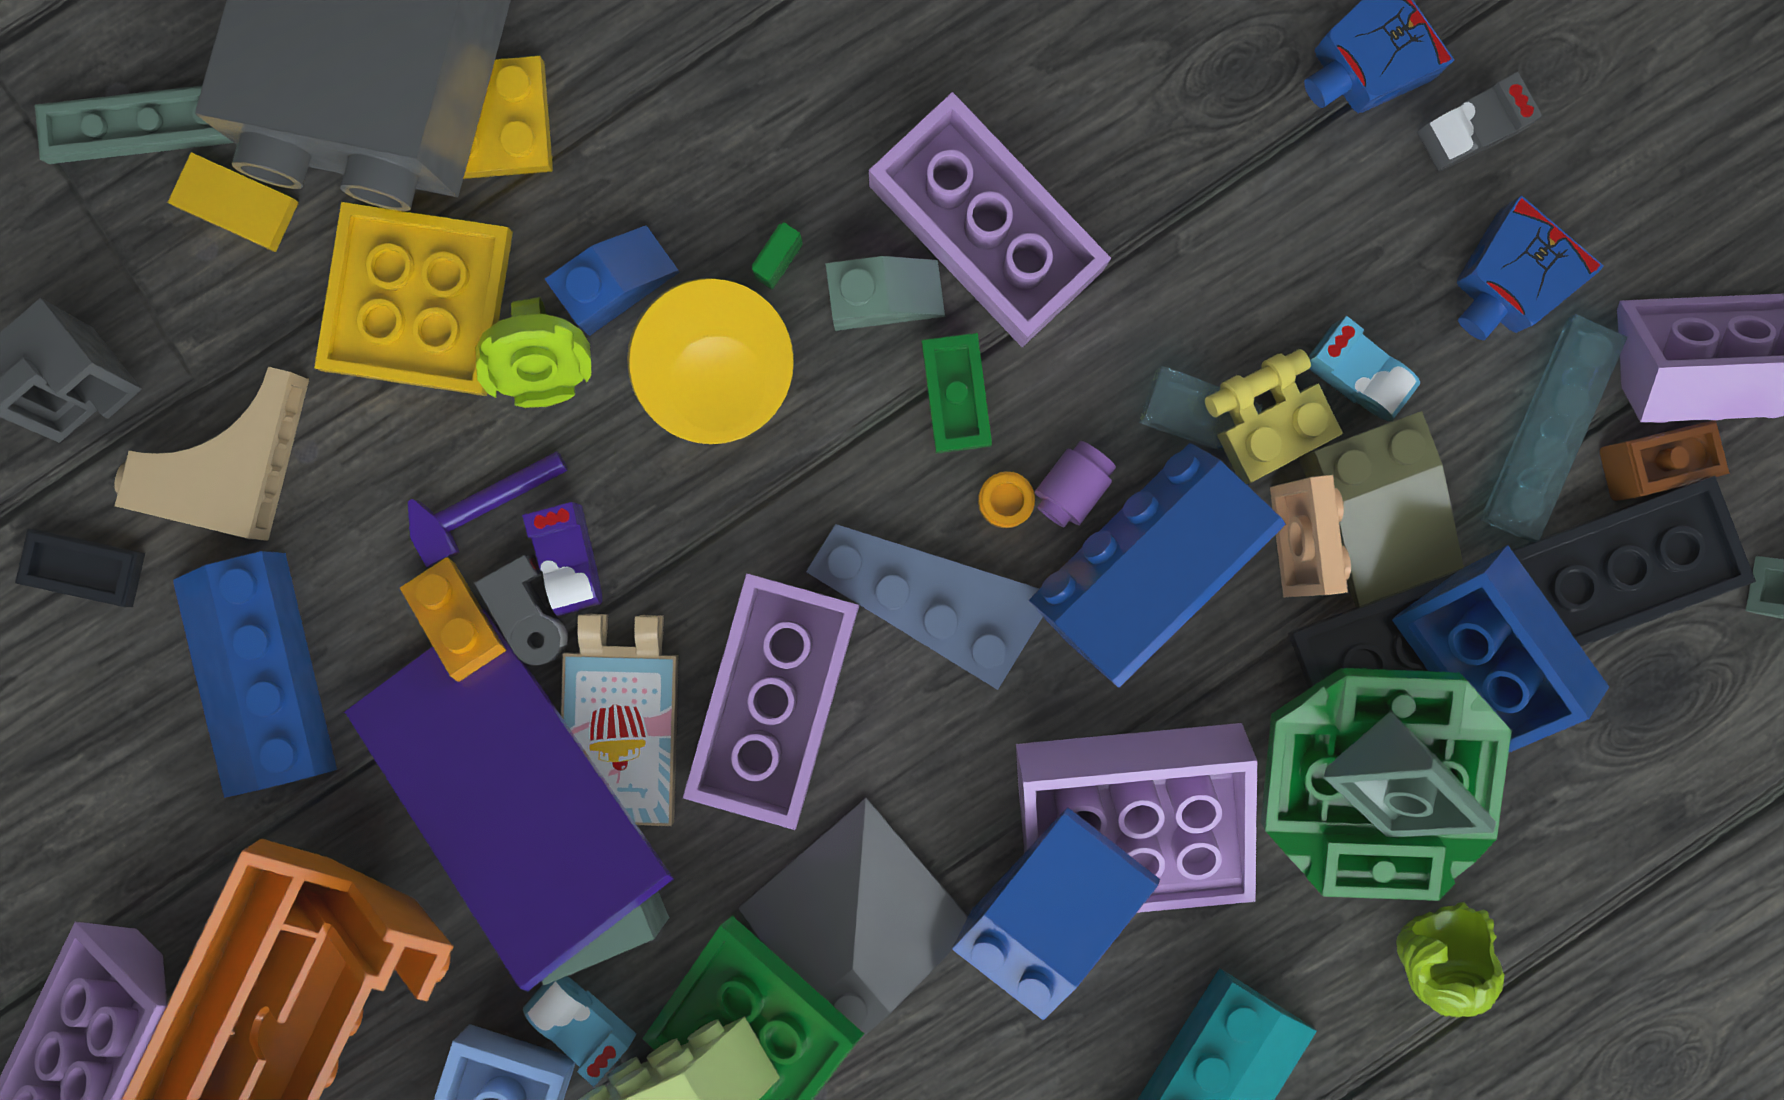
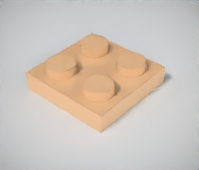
(1310, 542)

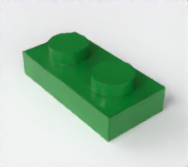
(956, 393)

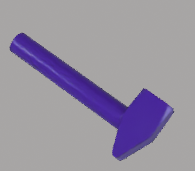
(432, 531)

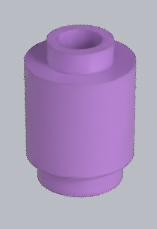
(1074, 484)

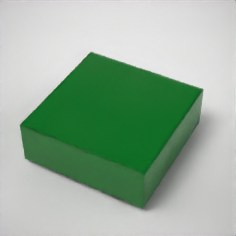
(777, 255)

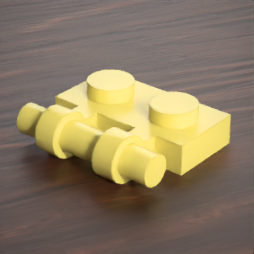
(1279, 433)

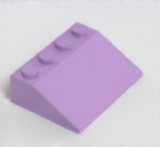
(1164, 797)
(89, 1018)

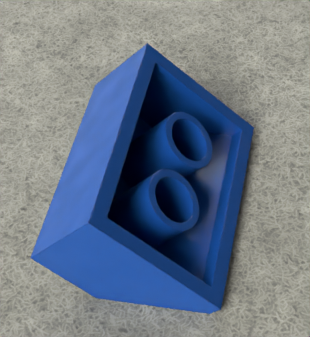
(1507, 645)

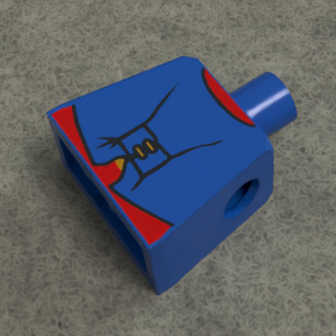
(1377, 55)
(1521, 271)

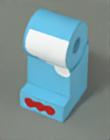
(1362, 370)
(579, 1027)

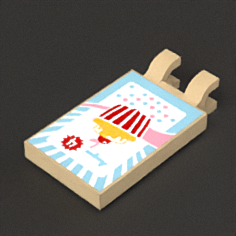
(626, 713)

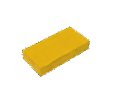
(233, 202)

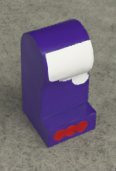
(565, 557)

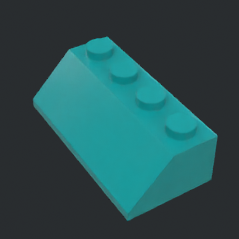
(1231, 1047)

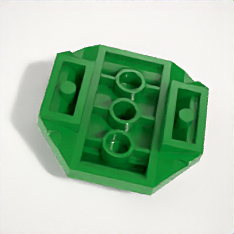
(1332, 838)

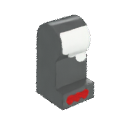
(1480, 123)
(521, 613)

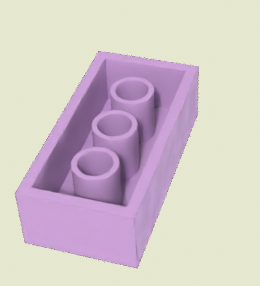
(987, 219)
(771, 701)

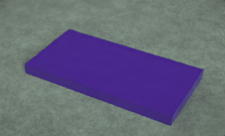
(509, 807)

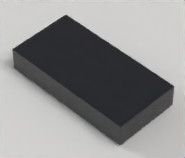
(80, 568)

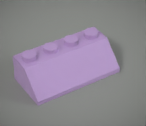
(1703, 357)

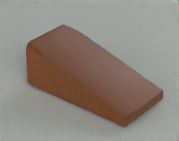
(1663, 461)

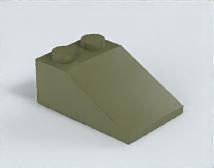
(1394, 507)

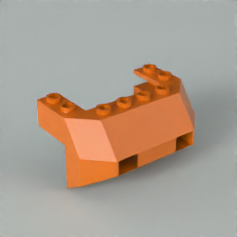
(284, 979)

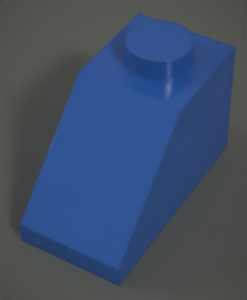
(611, 277)

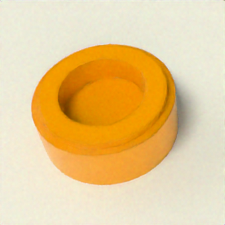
(1006, 499)

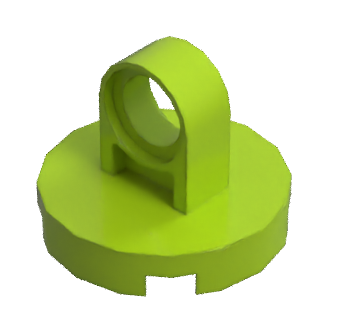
(533, 356)

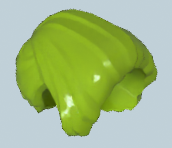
(1452, 960)

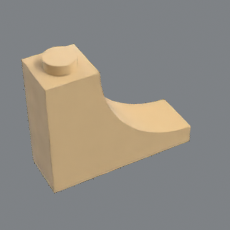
(229, 480)

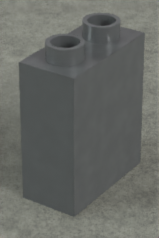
(353, 91)

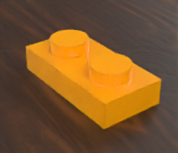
(452, 619)

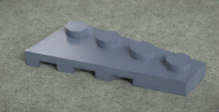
(945, 605)

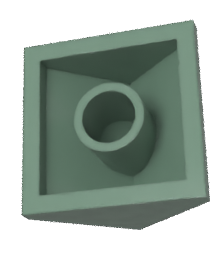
(1405, 785)

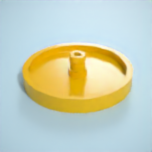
(710, 361)

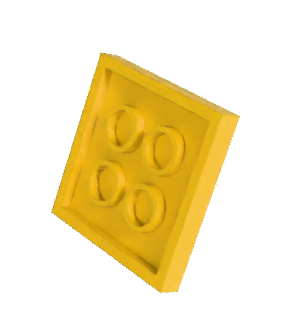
(411, 297)

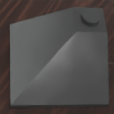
(857, 917)

